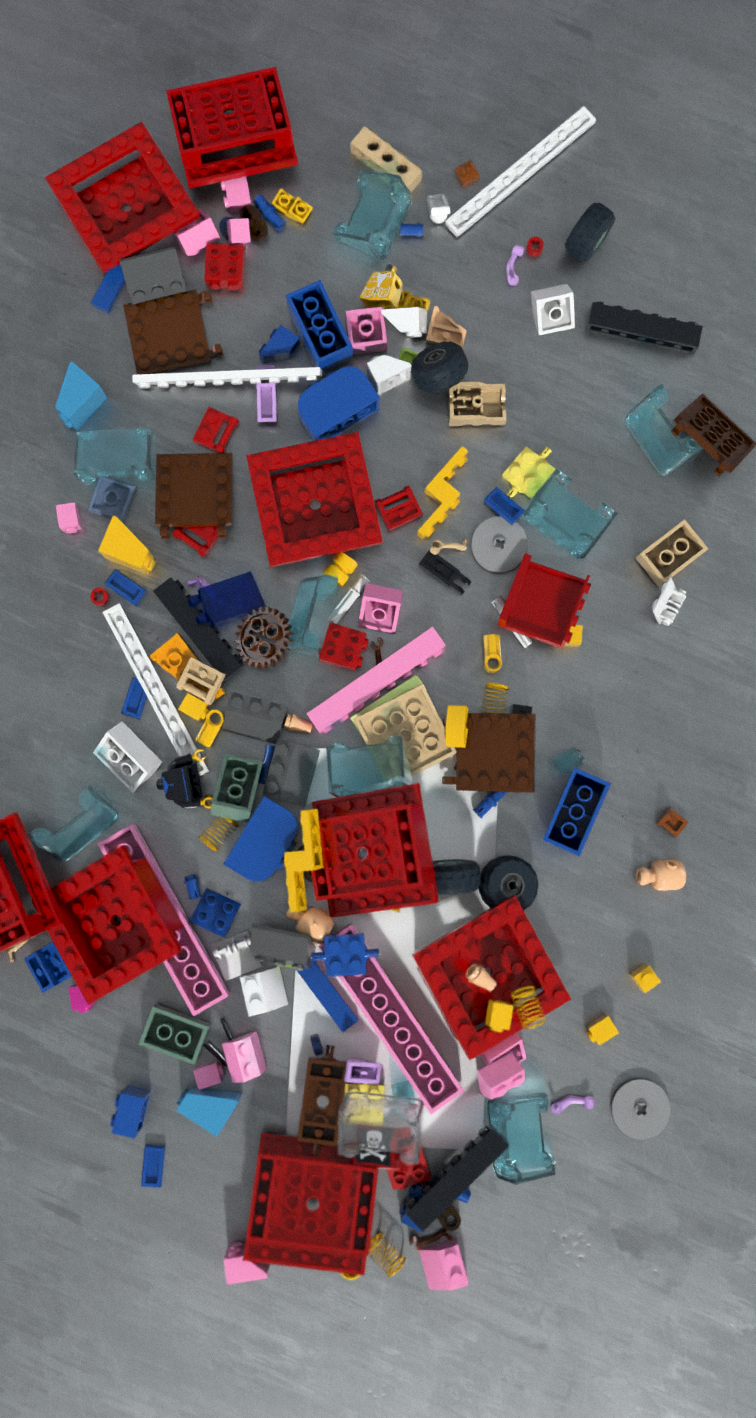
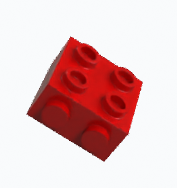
(224, 266)
(343, 647)
(415, 1173)

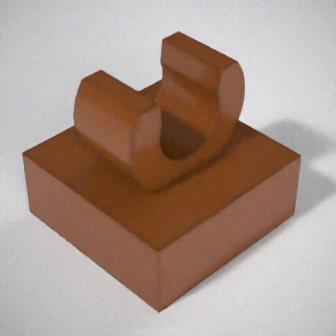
(467, 173)

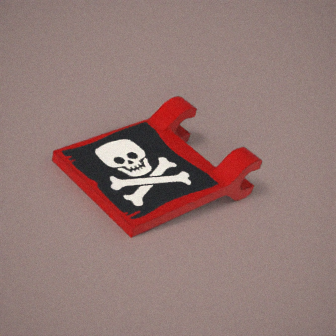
(379, 1159)

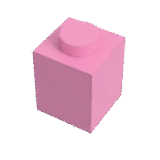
(238, 231)
(68, 517)
(209, 1074)

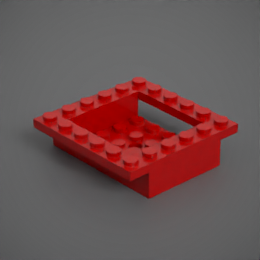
(257, 117)
(146, 184)
(283, 500)
(398, 858)
(14, 922)
(91, 942)
(513, 953)
(289, 1233)

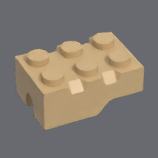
(476, 404)

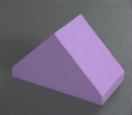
(362, 1071)

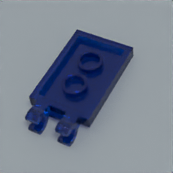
(227, 599)

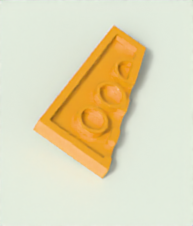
(174, 657)

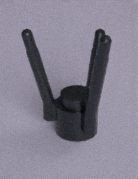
(214, 1050)

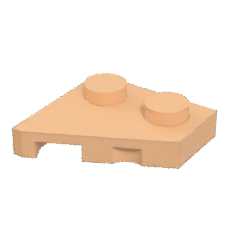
(444, 329)

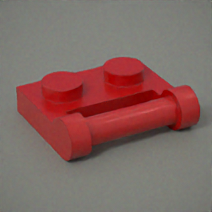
(210, 427)
(401, 513)
(207, 533)

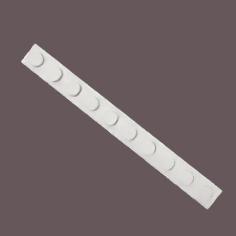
(520, 171)
(235, 377)
(152, 684)

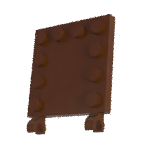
(169, 333)
(714, 433)
(194, 491)
(497, 754)

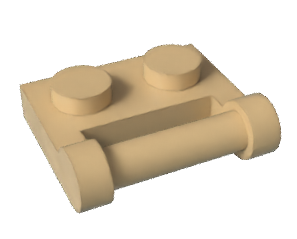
(204, 675)

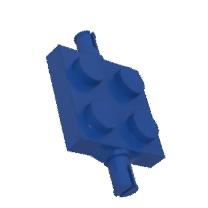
(345, 954)

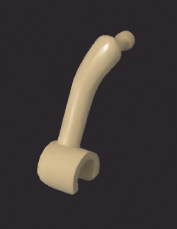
(437, 545)
(15, 948)

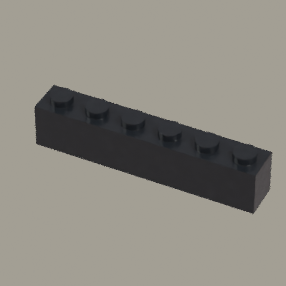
(644, 327)
(202, 635)
(456, 1177)

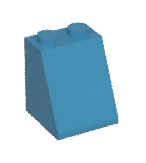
(78, 397)
(208, 1107)

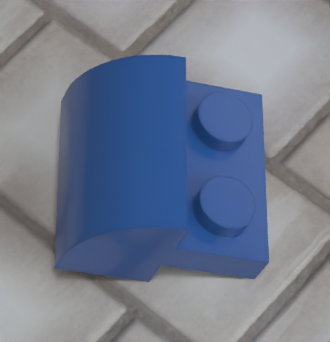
(47, 967)

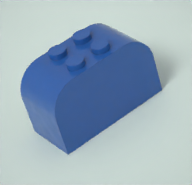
(319, 326)
(337, 403)
(576, 811)
(264, 841)

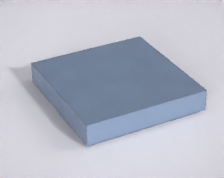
(111, 498)

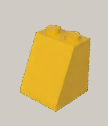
(125, 549)

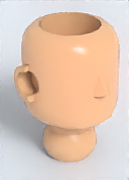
(663, 875)
(312, 922)

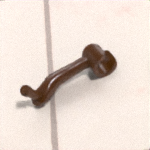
(377, 648)
(415, 1238)

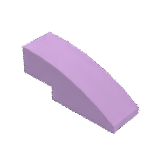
(266, 398)

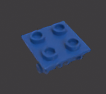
(215, 912)

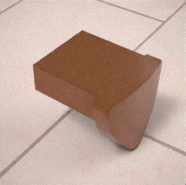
(672, 821)

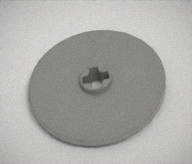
(494, 558)
(640, 1124)

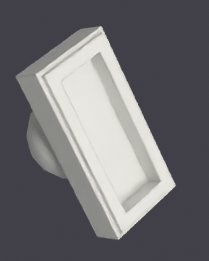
(438, 208)

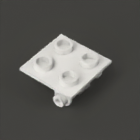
(669, 597)
(235, 956)

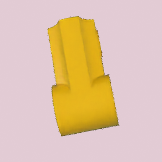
(492, 651)
(210, 730)

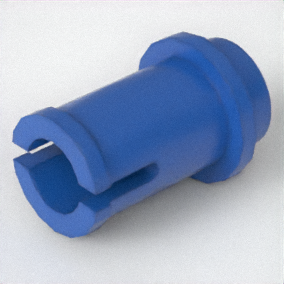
(412, 229)
(192, 886)

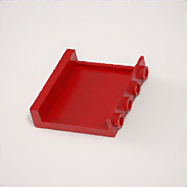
(543, 603)

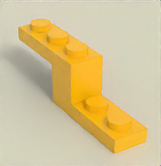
(443, 493)
(303, 860)

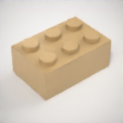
(671, 553)

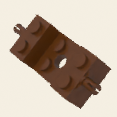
(323, 1078)

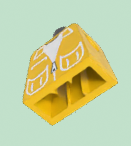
(383, 289)

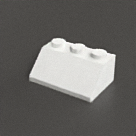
(127, 757)

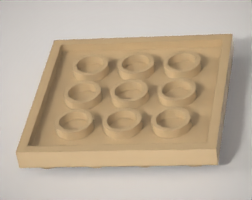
(416, 721)

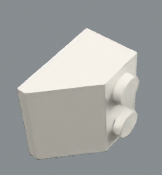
(553, 309)
(408, 320)
(387, 372)
(263, 990)

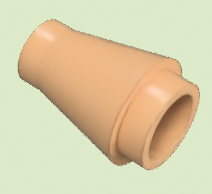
(296, 724)
(479, 976)

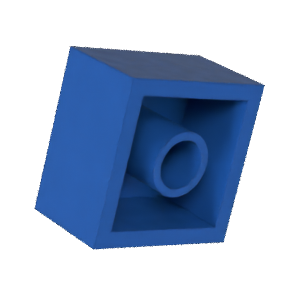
(130, 1111)

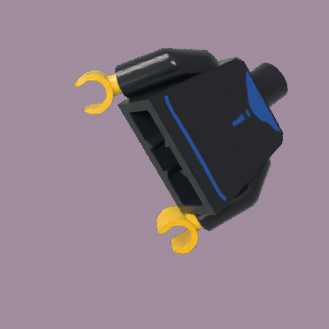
(182, 782)

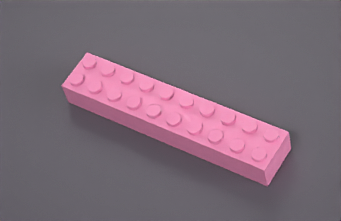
(192, 968)
(401, 1033)

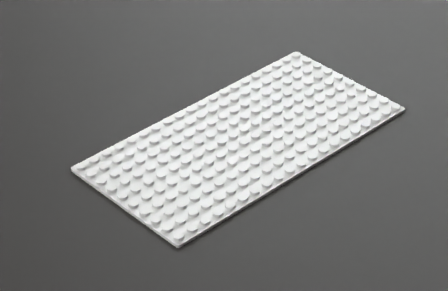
(453, 834)

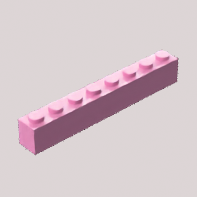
(376, 680)

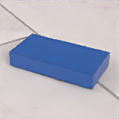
(504, 506)
(125, 587)
(134, 700)
(153, 1166)

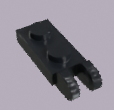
(443, 571)

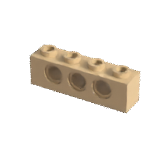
(375, 158)

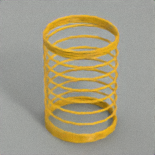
(498, 687)
(207, 842)
(526, 994)
(380, 1236)

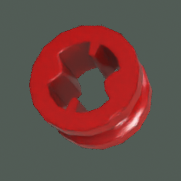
(532, 252)
(93, 596)

